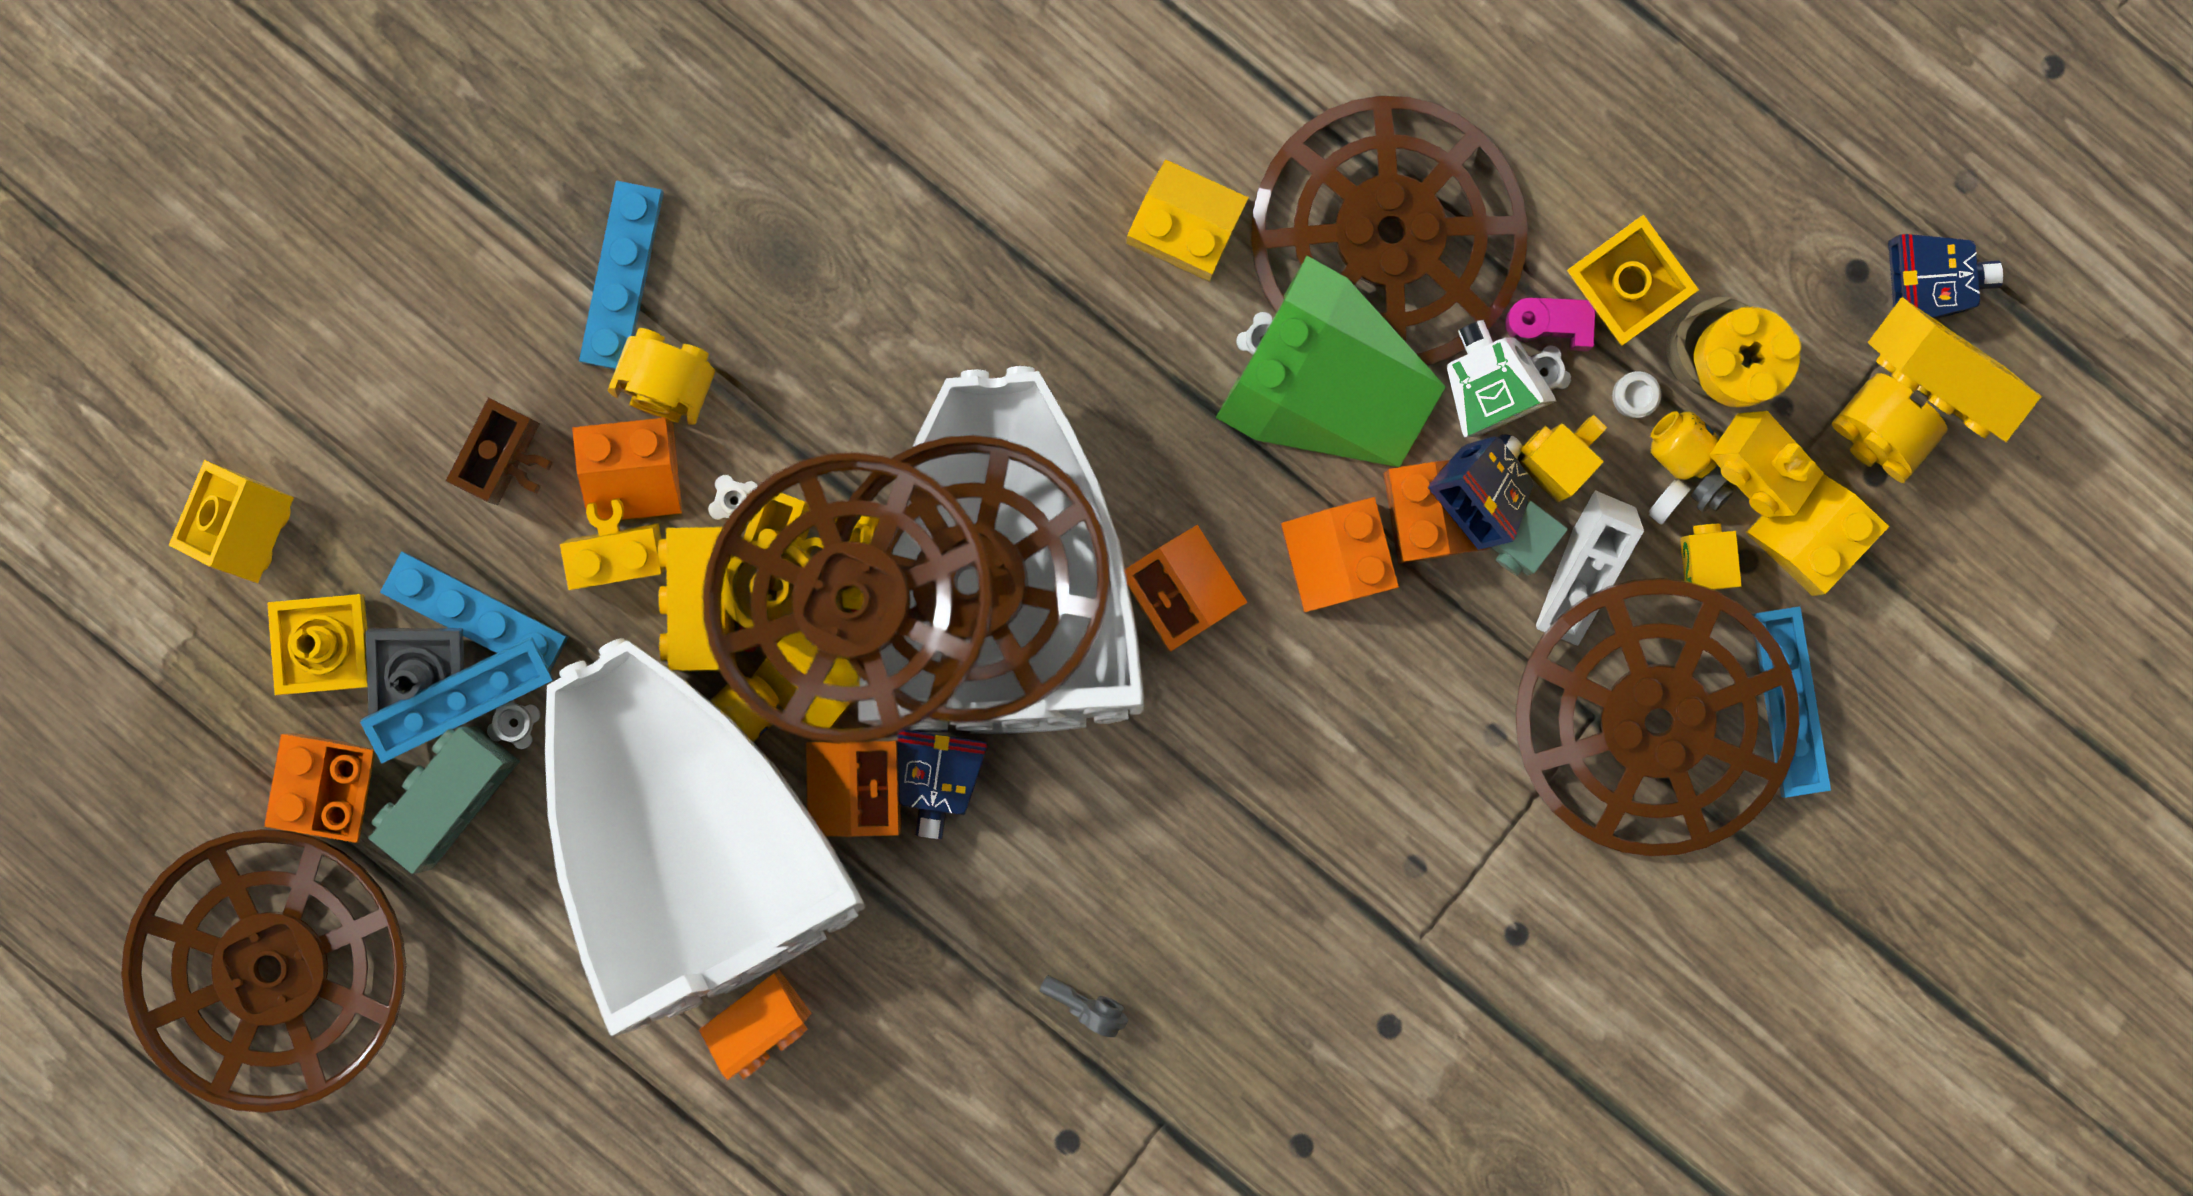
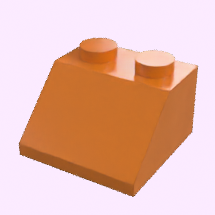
(631, 464)
(1418, 519)
(1339, 554)

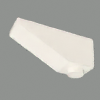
(1591, 559)

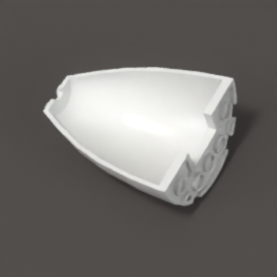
(1110, 677)
(676, 842)

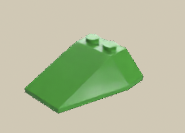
(1333, 376)

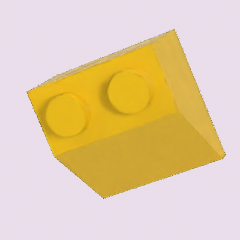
(1186, 220)
(1632, 280)
(231, 522)
(1822, 537)
(801, 654)

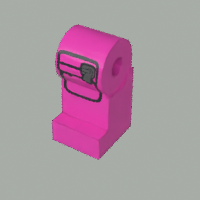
(1553, 318)

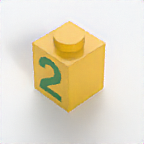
(1711, 557)

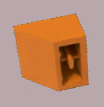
(1183, 588)
(320, 787)
(854, 788)
(754, 1024)

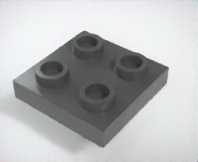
(408, 661)

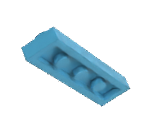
(621, 273)
(462, 606)
(456, 700)
(1808, 767)

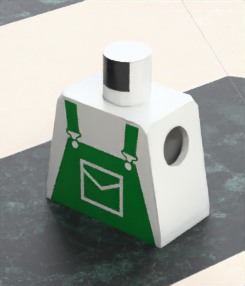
(1494, 382)

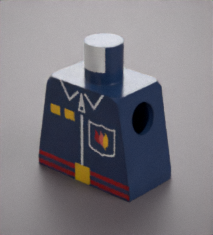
(1940, 273)
(1485, 490)
(937, 776)

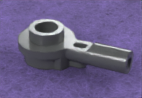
(1712, 491)
(1100, 1015)

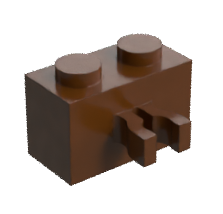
(495, 452)

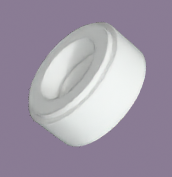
(1636, 395)
(1668, 501)

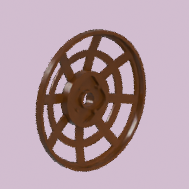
(1400, 199)
(1007, 569)
(824, 580)
(1653, 688)
(238, 978)

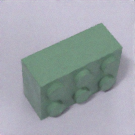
(442, 798)

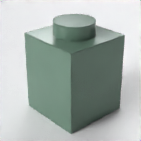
(1533, 542)

